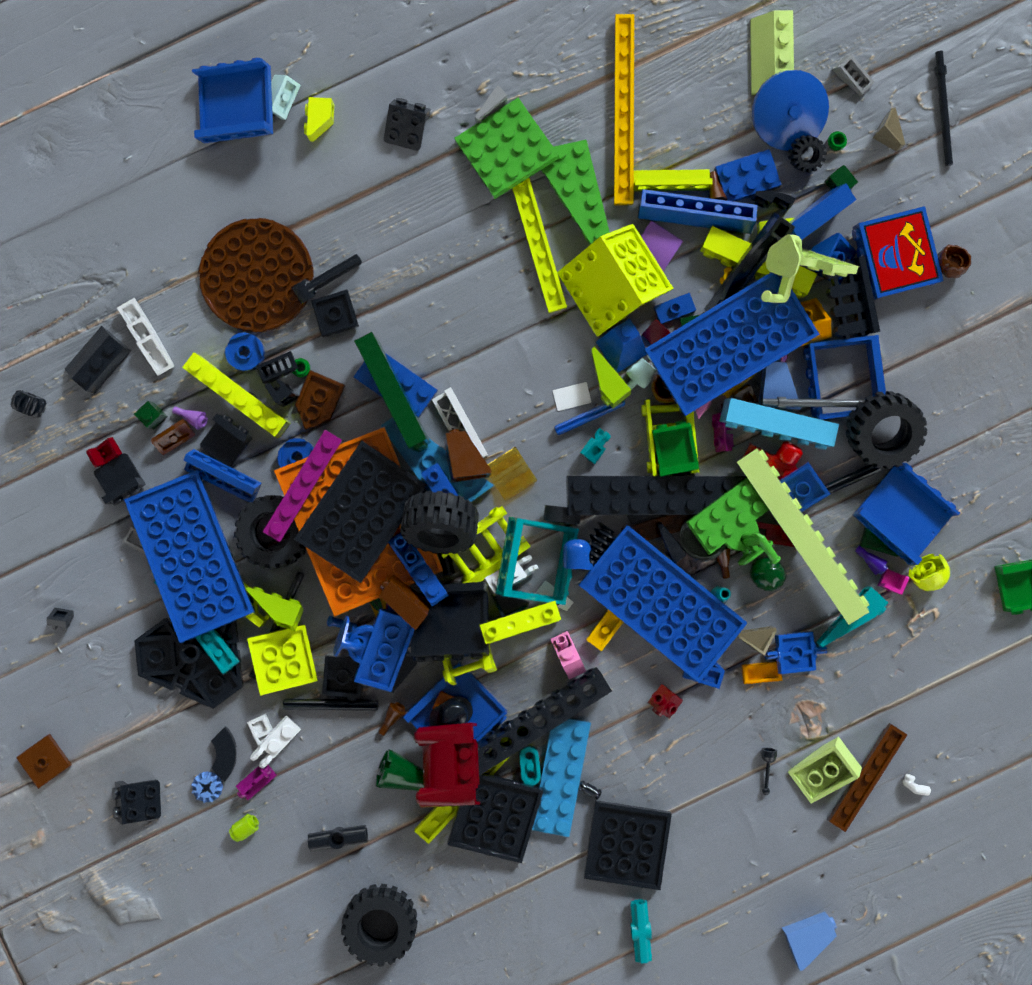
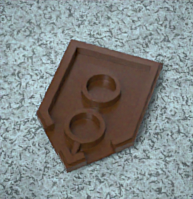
(318, 399)

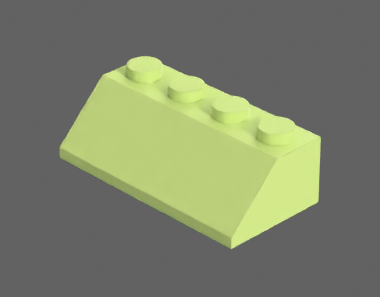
(771, 46)

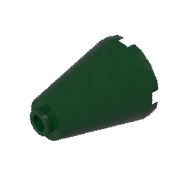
(399, 773)

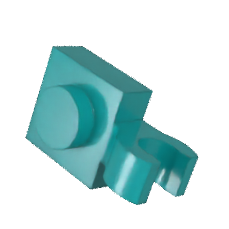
(594, 447)

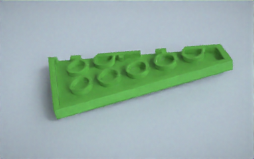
(578, 189)

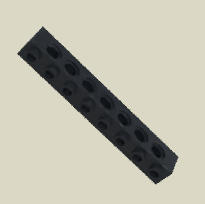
(549, 720)

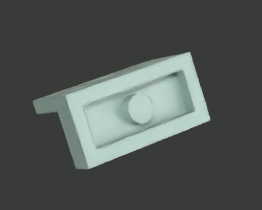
(283, 95)

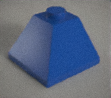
(834, 247)
(622, 346)

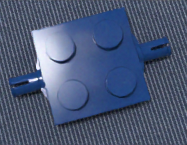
(795, 652)

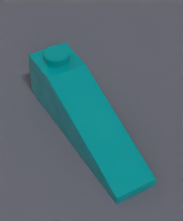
(841, 627)

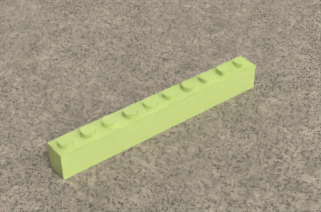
(803, 536)

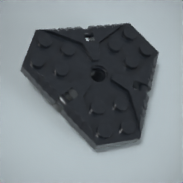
(165, 661)

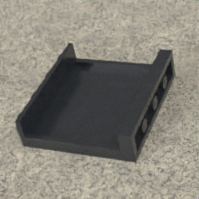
(453, 625)

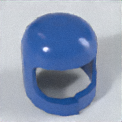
(577, 555)

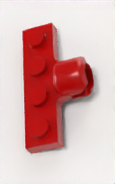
(784, 460)

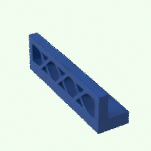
(224, 473)

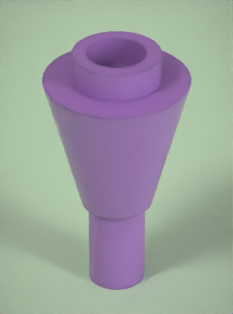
(194, 418)

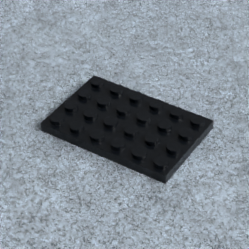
(359, 512)

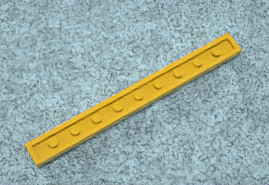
(624, 110)

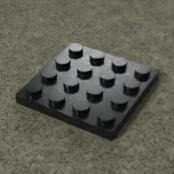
(500, 822)
(627, 845)

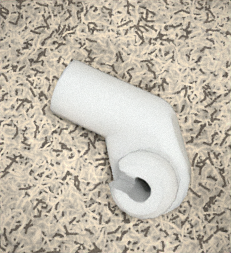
(915, 788)

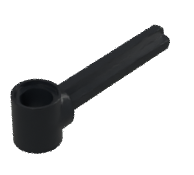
(306, 289)

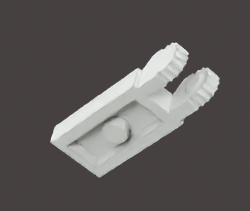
(519, 575)
(276, 741)

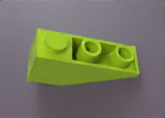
(281, 611)

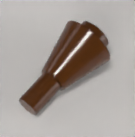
(716, 190)
(723, 561)
(394, 713)

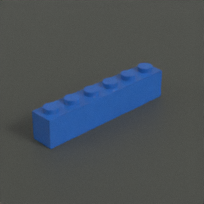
(697, 211)

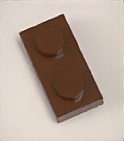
(173, 437)

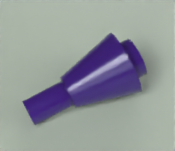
(874, 562)

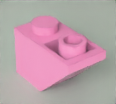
(568, 655)

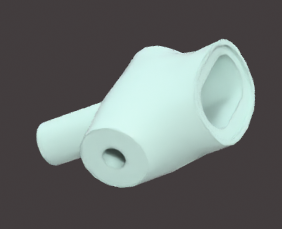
(640, 374)

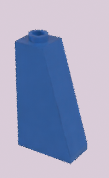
(822, 210)

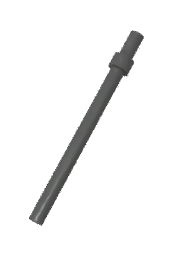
(783, 402)

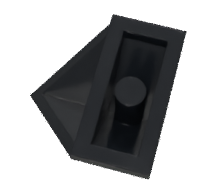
(509, 605)

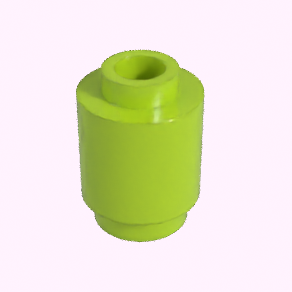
(244, 828)

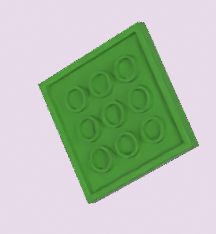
(506, 148)

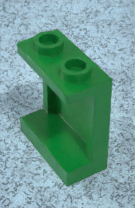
(675, 448)
(1015, 586)

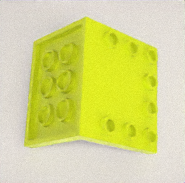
(614, 278)

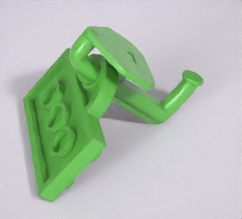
(733, 523)

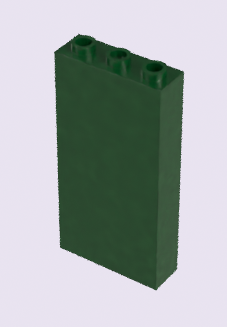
(392, 392)

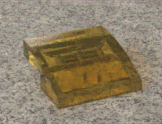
(511, 474)

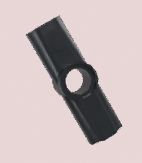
(326, 840)

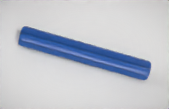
(585, 418)

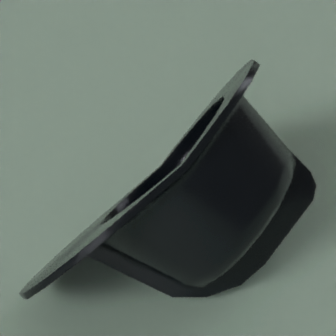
(453, 711)

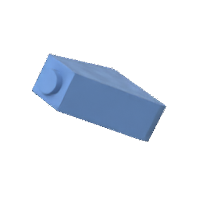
(777, 382)
(809, 938)

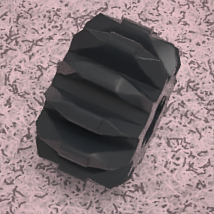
(28, 403)

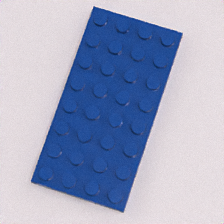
(729, 343)
(189, 556)
(663, 603)

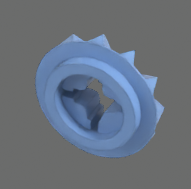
(205, 778)

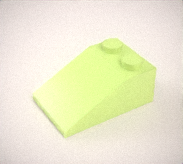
(825, 770)

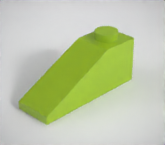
(611, 385)

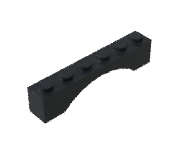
(752, 259)

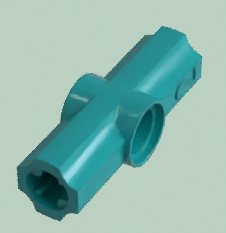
(641, 931)

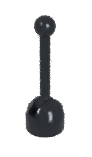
(769, 756)

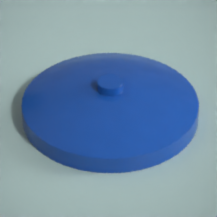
(789, 107)

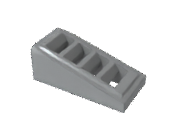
(858, 70)
(494, 102)

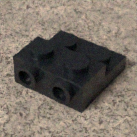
(339, 678)

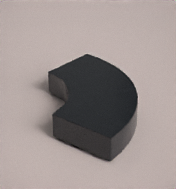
(225, 753)

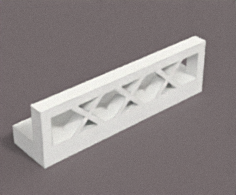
(462, 416)

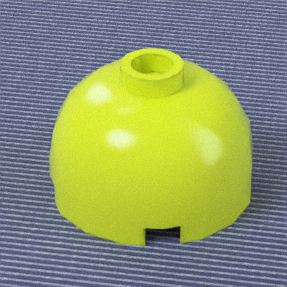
(930, 573)

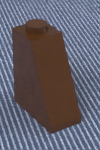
(464, 458)
(405, 601)

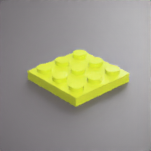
(282, 659)

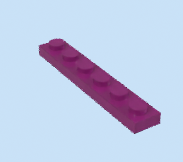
(302, 485)

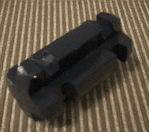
(589, 790)

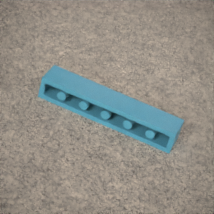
(779, 423)

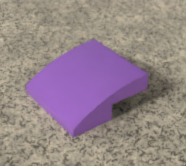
(661, 243)

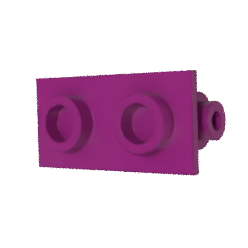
(722, 440)
(255, 781)

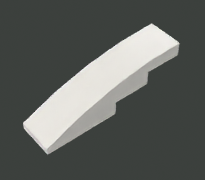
(145, 336)

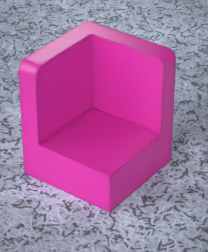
(893, 582)

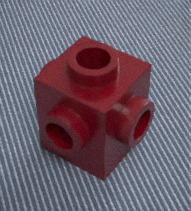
(665, 702)

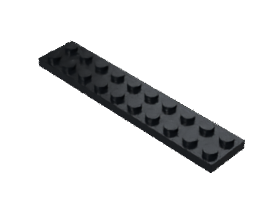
(644, 494)

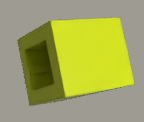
(320, 117)

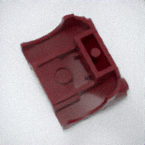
(448, 765)

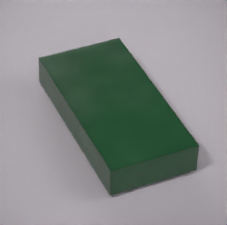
(872, 542)

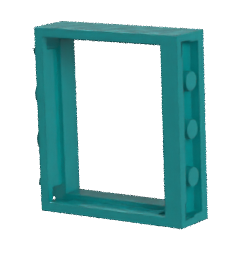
(509, 561)

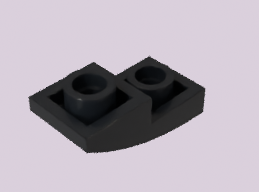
(765, 199)

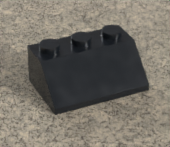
(97, 360)

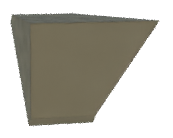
(890, 131)
(758, 638)

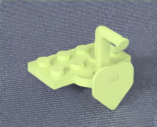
(785, 259)

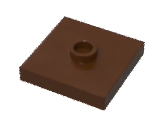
(44, 761)

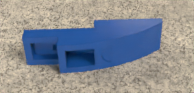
(418, 569)

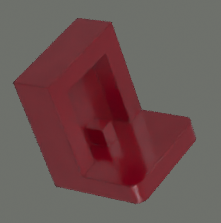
(104, 452)

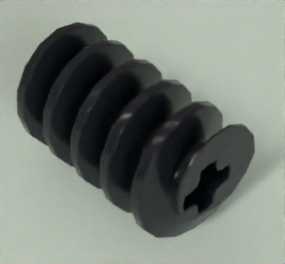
(599, 541)

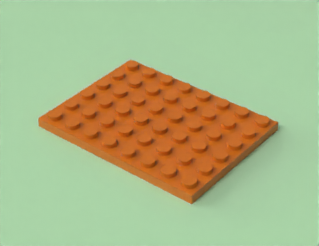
(340, 588)

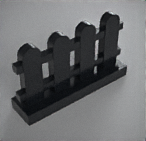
(861, 304)

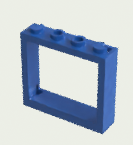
(874, 362)

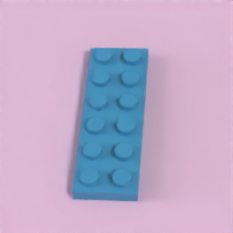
(561, 777)

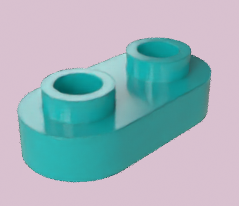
(530, 764)

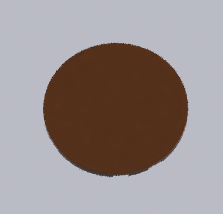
(251, 274)

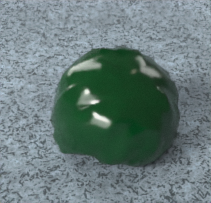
(767, 575)

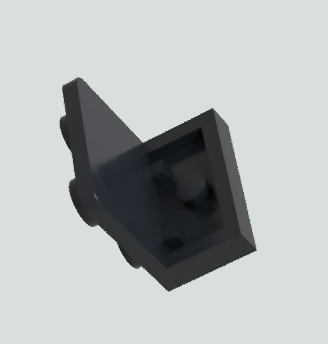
(406, 124)
(225, 440)
(119, 479)
(136, 801)

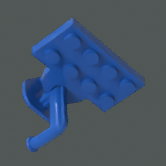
(375, 647)

